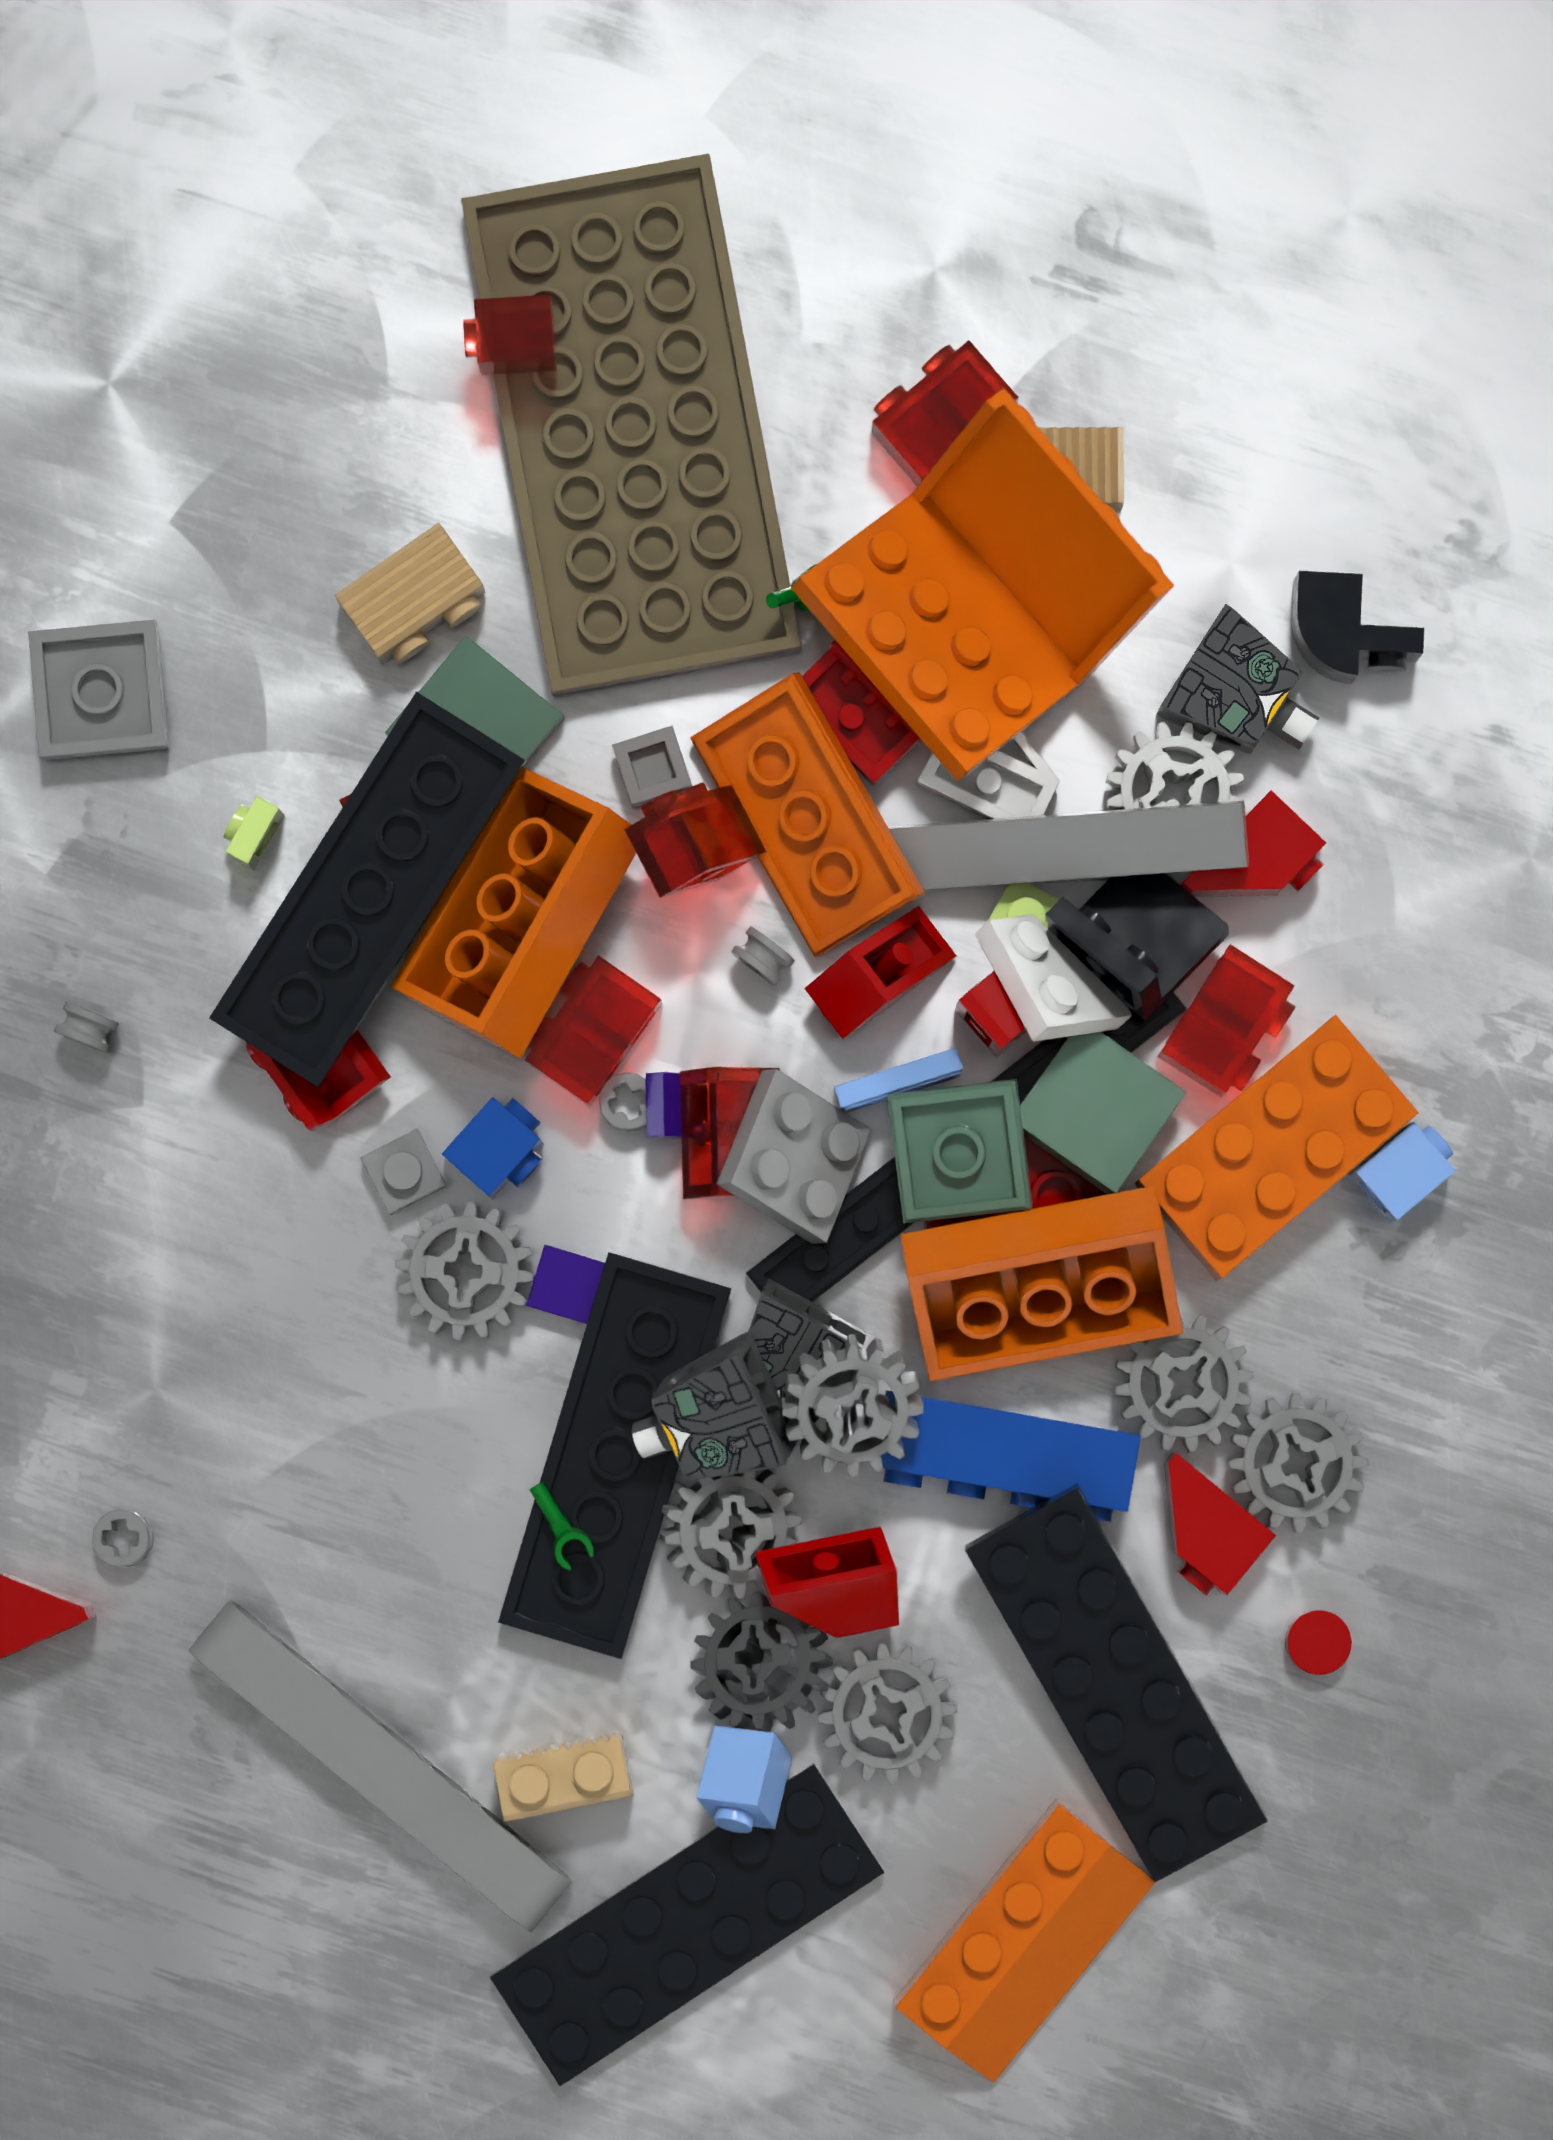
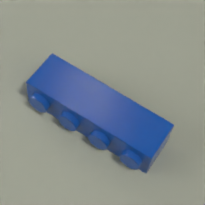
(1015, 1454)

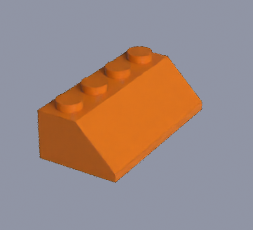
(1023, 1942)

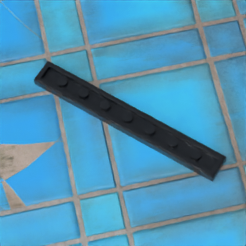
(873, 1209)

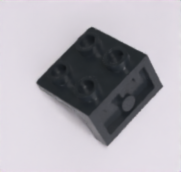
(1139, 936)

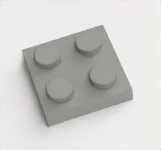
(98, 690)
(794, 1156)

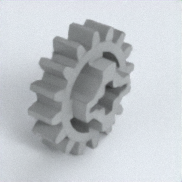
(436, 1268)
(1206, 1401)
(868, 1428)
(1323, 1451)
(703, 1529)
(915, 1700)

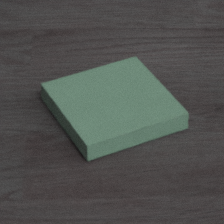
(491, 700)
(1098, 1109)
(960, 1151)

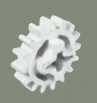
(1159, 765)

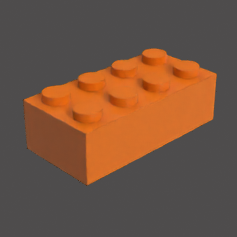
(518, 912)
(1277, 1147)
(1042, 1283)

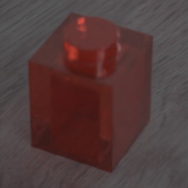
(512, 335)

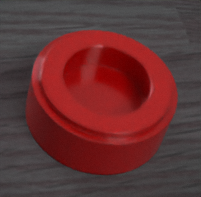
(1318, 1642)

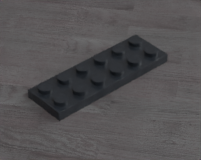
(367, 889)
(635, 1336)
(1116, 1683)
(684, 1928)

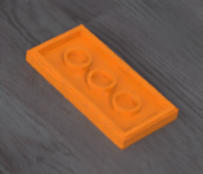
(812, 813)

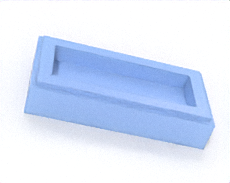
(902, 1078)

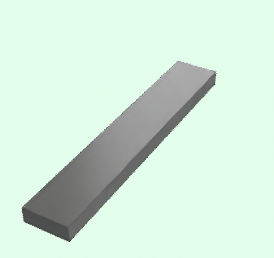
(1076, 845)

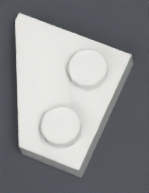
(1003, 786)
(1047, 981)

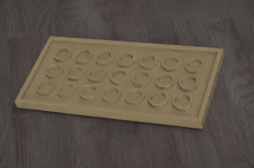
(647, 443)

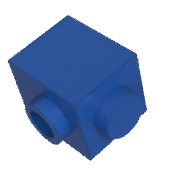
(497, 1147)

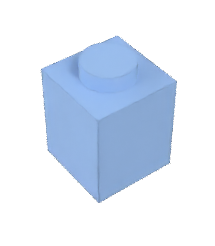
(1404, 1170)
(744, 1778)

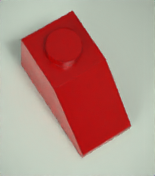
(1279, 853)
(879, 972)
(991, 1015)
(1210, 1529)
(834, 1582)
(35, 1613)

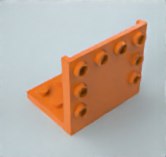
(986, 589)

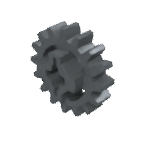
(735, 1663)

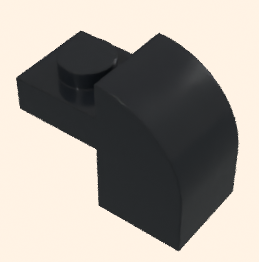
(1331, 633)

